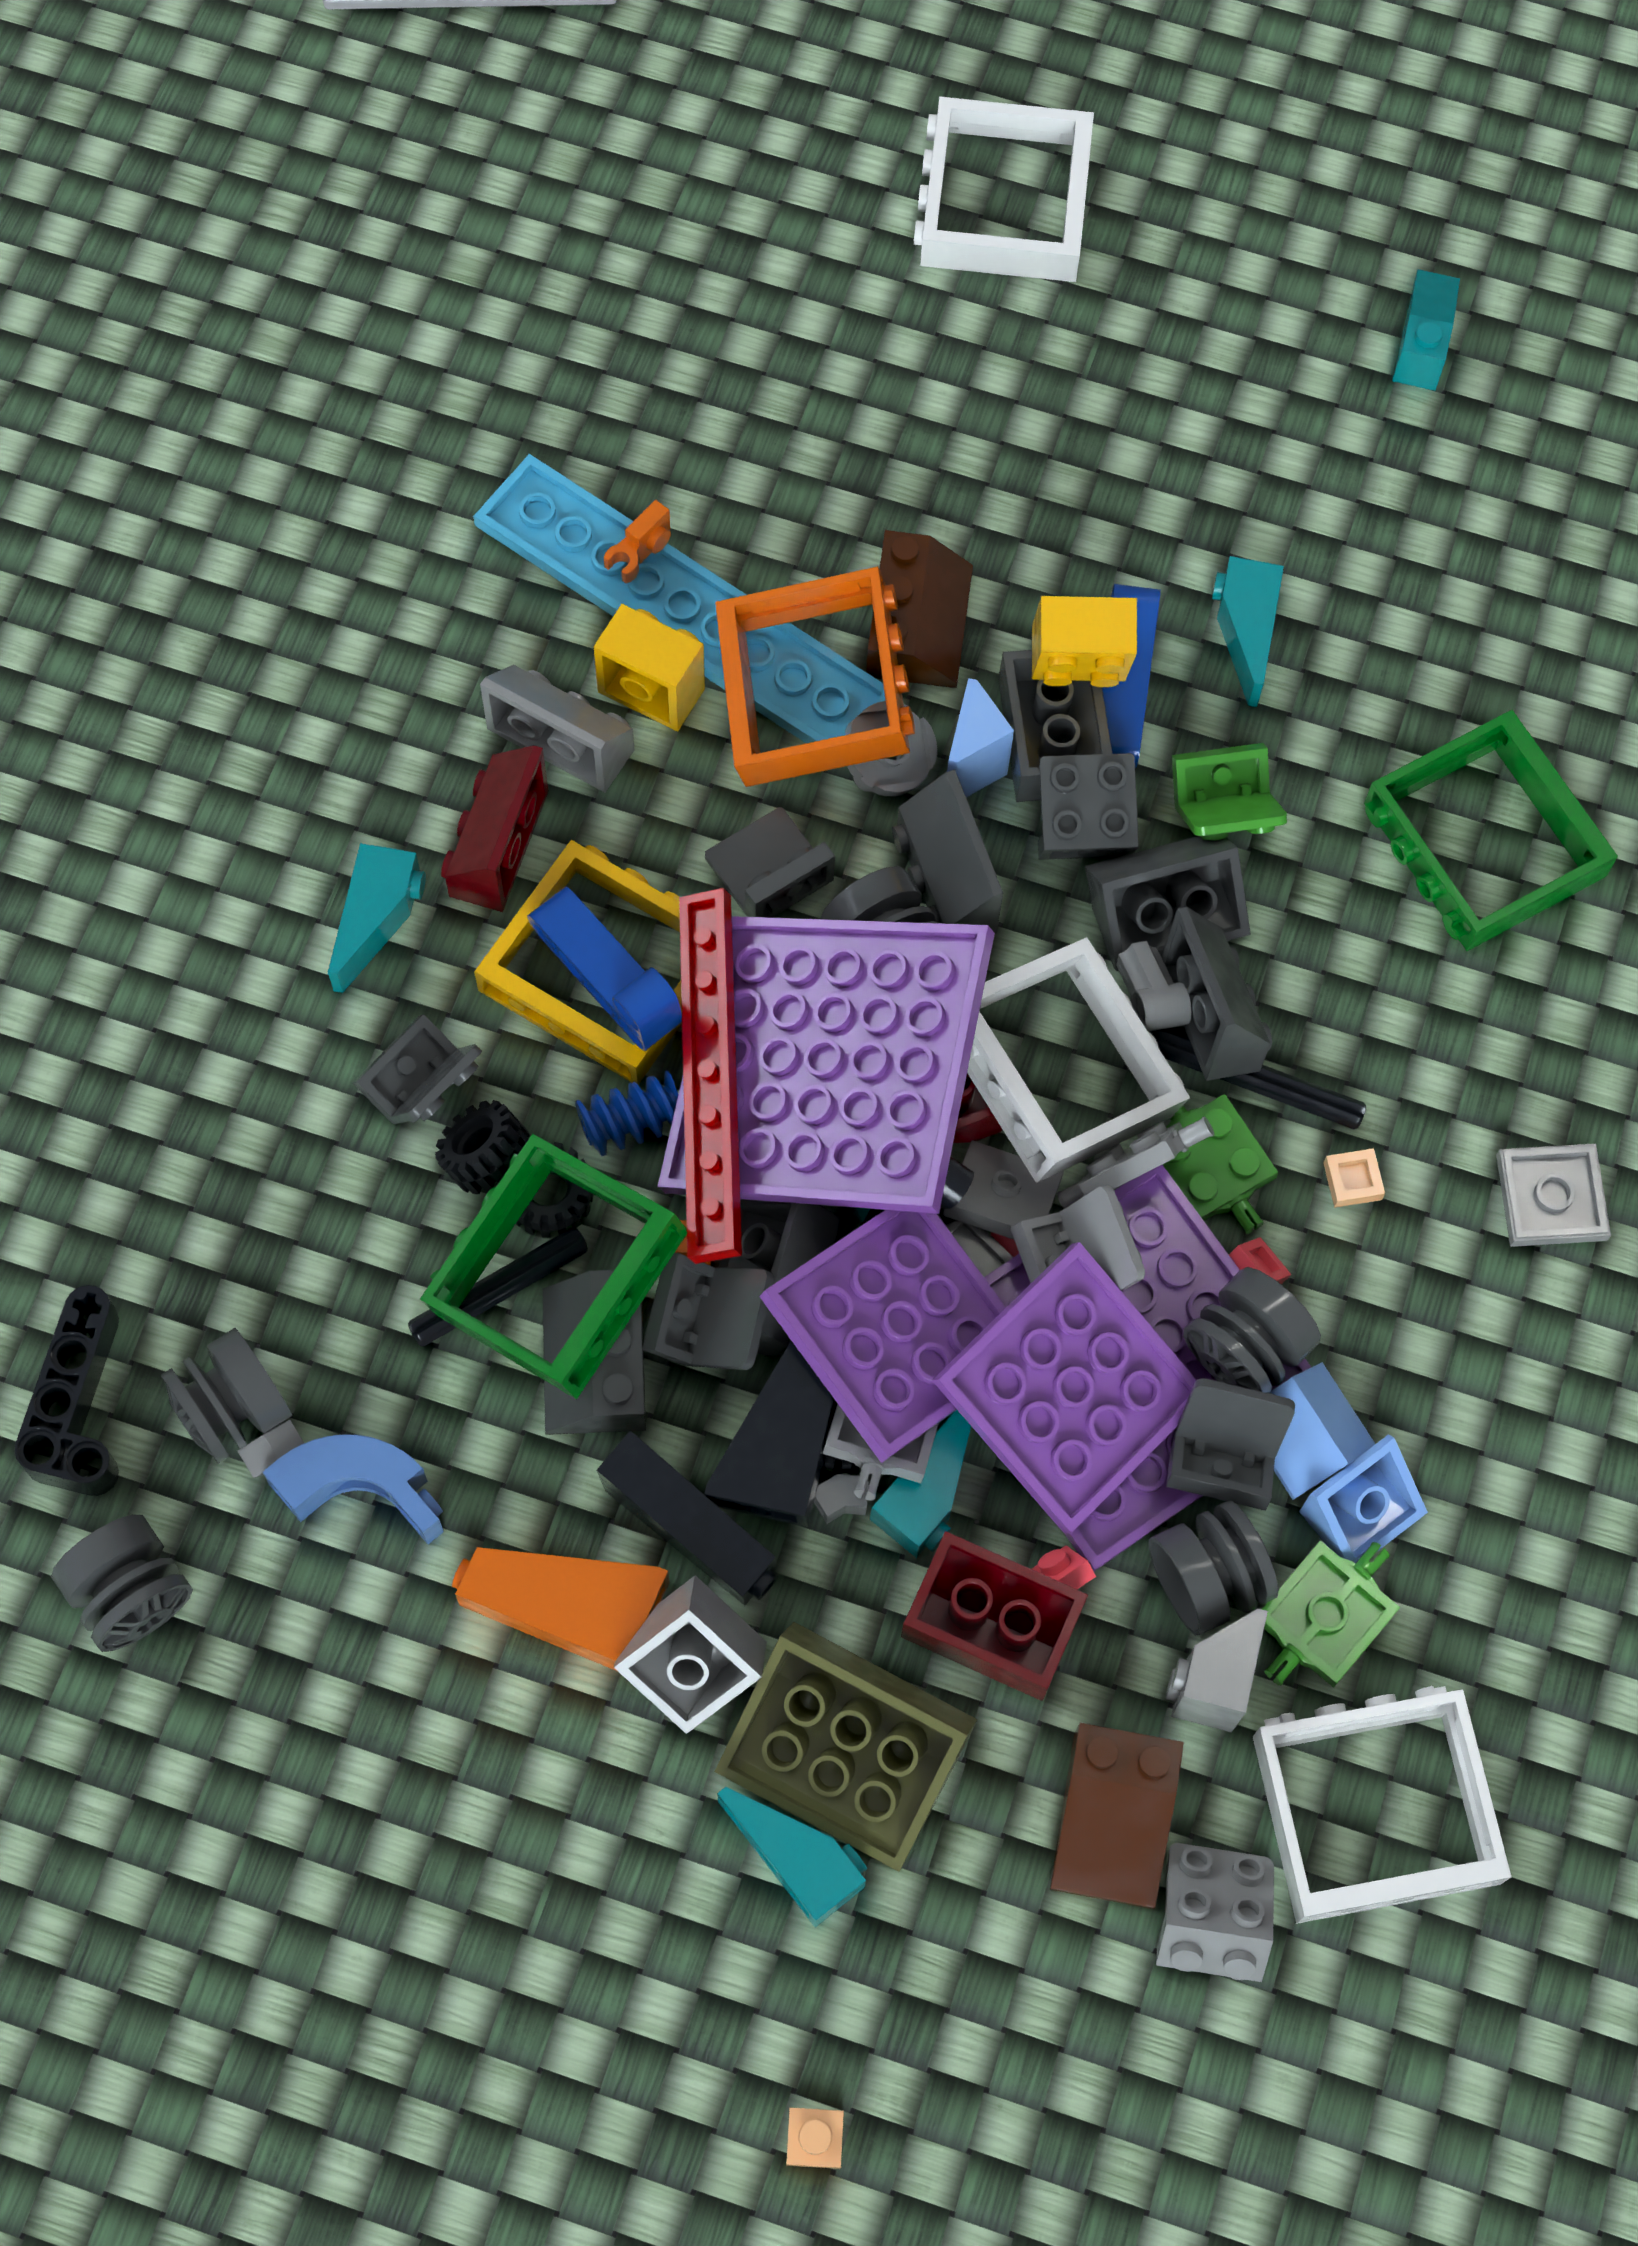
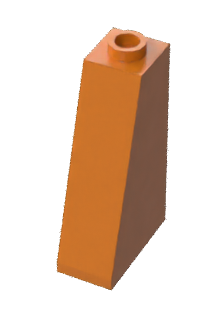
(561, 1599)

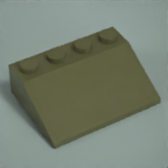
(845, 1745)

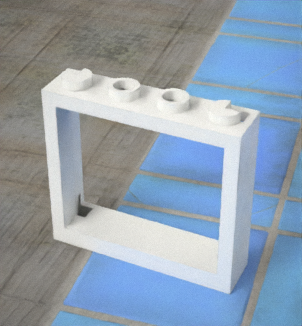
(999, 253)
(1014, 1103)
(1380, 1713)

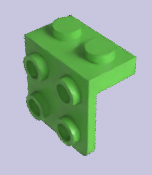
(1226, 791)

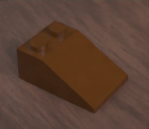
(1116, 1815)

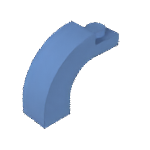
(348, 1463)

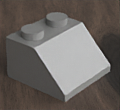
(692, 1655)
(1218, 1675)

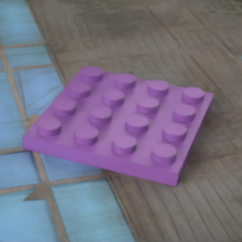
(884, 1320)
(1069, 1387)

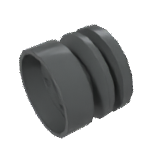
(880, 896)
(1252, 1332)
(225, 1395)
(1221, 1563)
(121, 1582)

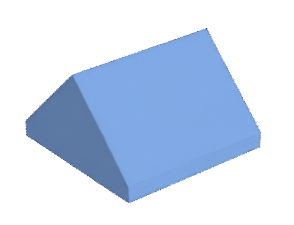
(980, 741)
(1322, 1433)
(1365, 1502)

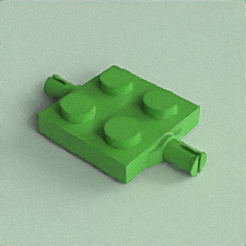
(1224, 1168)
(1327, 1613)

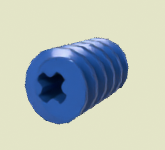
(629, 1113)

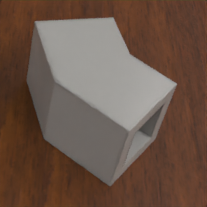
(270, 1447)
(838, 1498)

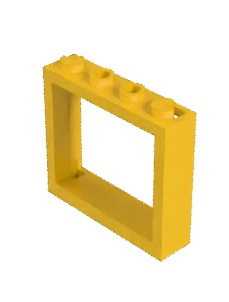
(547, 1011)

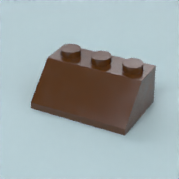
(932, 607)

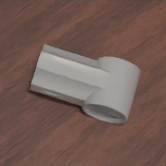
(1152, 991)

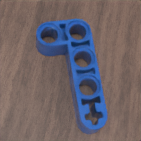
(1127, 701)
(633, 997)

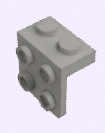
(1093, 1221)
(1217, 1912)

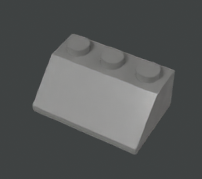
(570, 731)

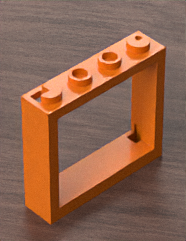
(797, 603)

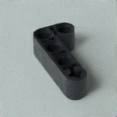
(77, 1385)

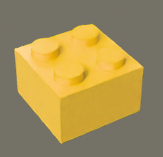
(1084, 640)
(650, 666)

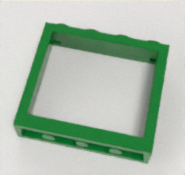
(1544, 789)
(615, 1301)

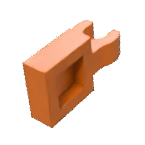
(644, 536)

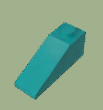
(1427, 330)
(1247, 618)
(375, 908)
(919, 1512)
(804, 1860)

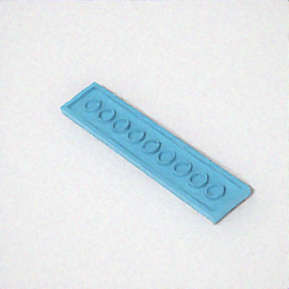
(566, 536)

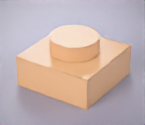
(1354, 1178)
(815, 2138)

